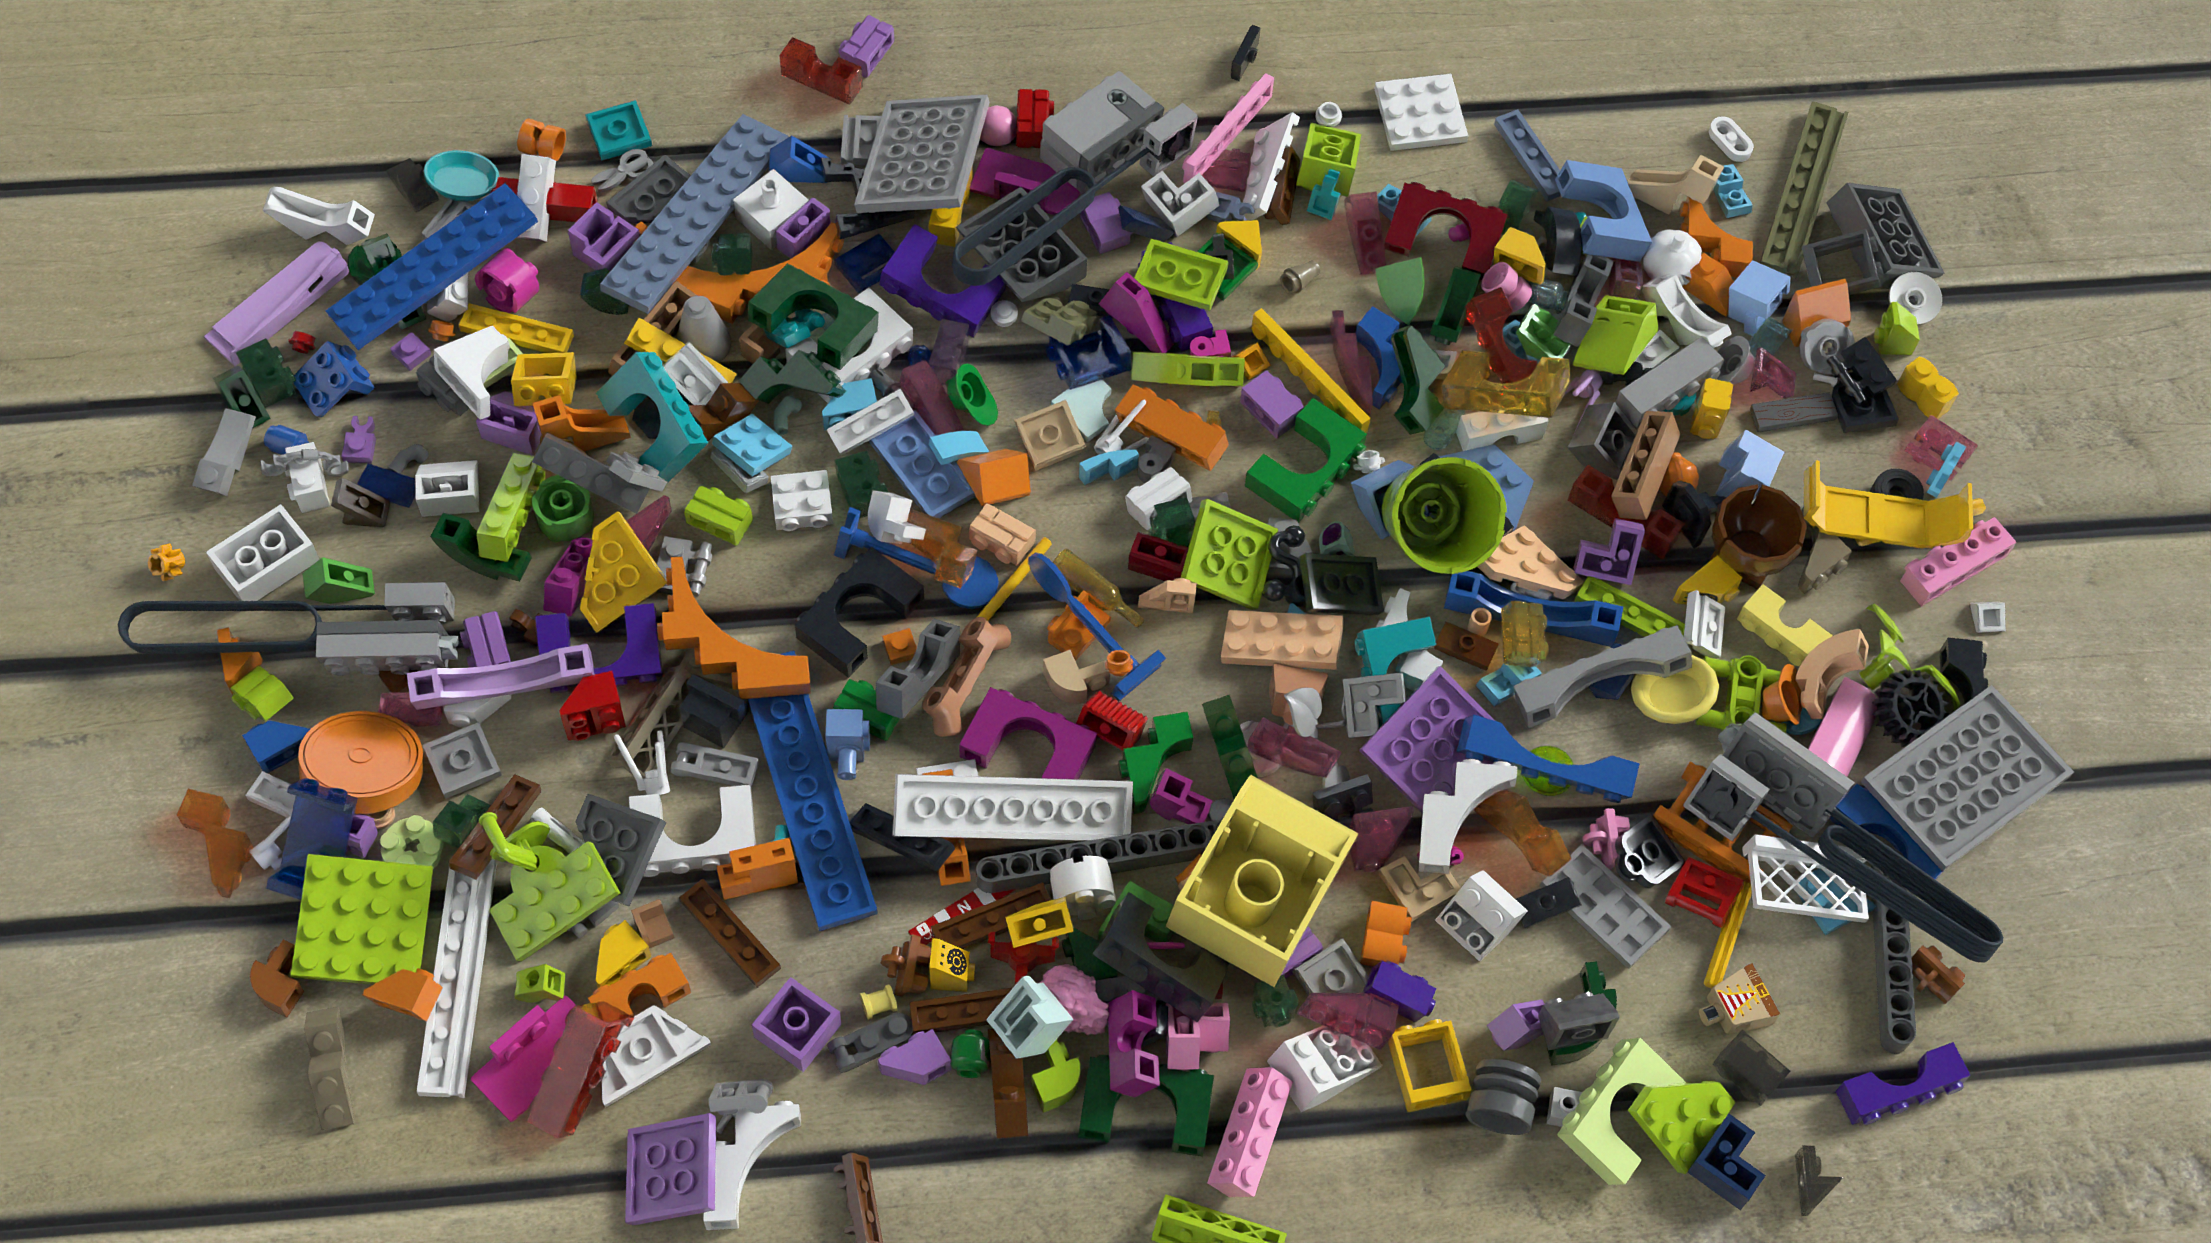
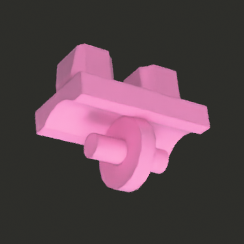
(1604, 834)

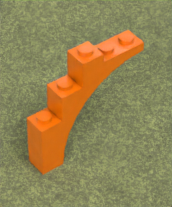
(732, 292)
(753, 671)

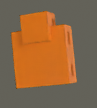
(758, 869)

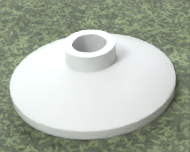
(1923, 290)

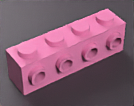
(1956, 563)
(1250, 1132)

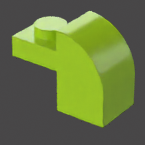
(1060, 1082)

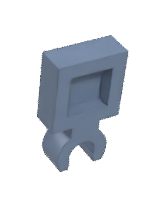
(1230, 209)

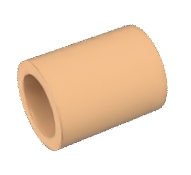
(1479, 615)

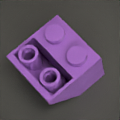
(510, 424)

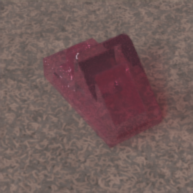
(1772, 373)

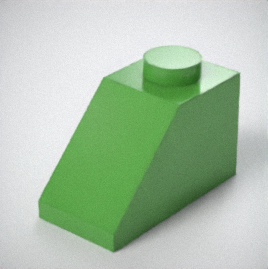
(337, 581)

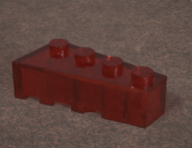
(577, 1066)

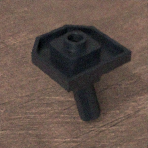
(1692, 510)

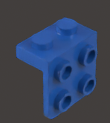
(330, 376)

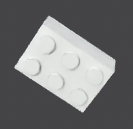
(263, 555)

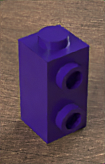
(1409, 992)

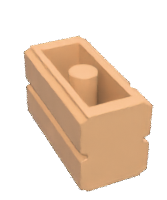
(1001, 535)

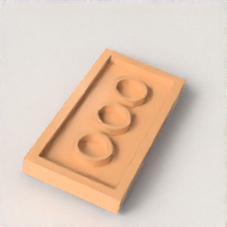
(1282, 639)

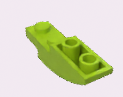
(1187, 369)

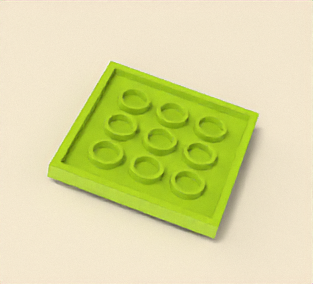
(360, 919)

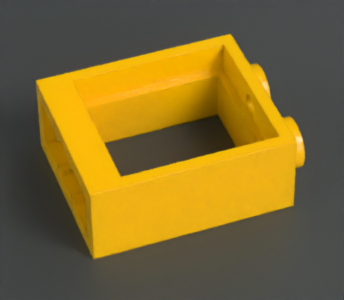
(531, 382)
(1438, 1094)

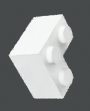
(1182, 205)

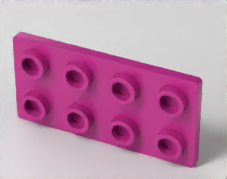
(521, 1058)

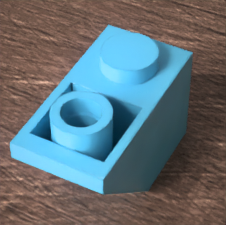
(856, 398)

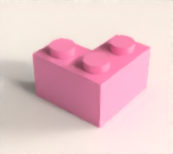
(1190, 1037)

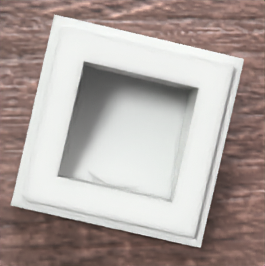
(1988, 616)

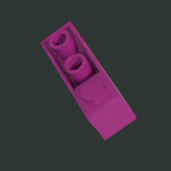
(1135, 309)
(567, 580)

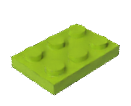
(1181, 274)

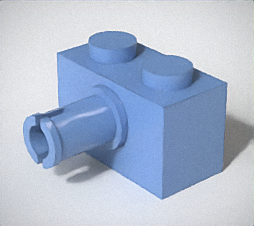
(846, 739)

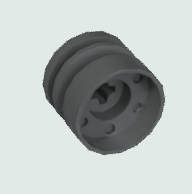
(1503, 1097)

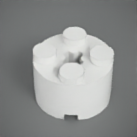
(1084, 885)

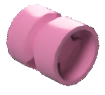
(1515, 288)

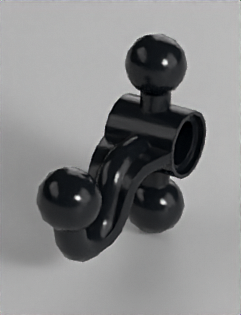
(1274, 589)

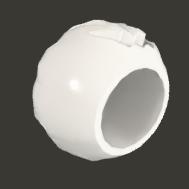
(1673, 254)

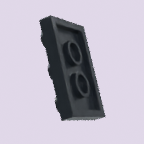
(1341, 584)

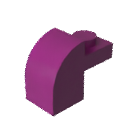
(1175, 799)

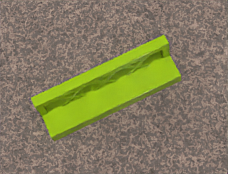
(1190, 1228)

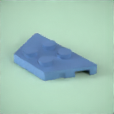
(1510, 477)

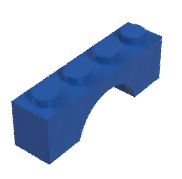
(1870, 815)

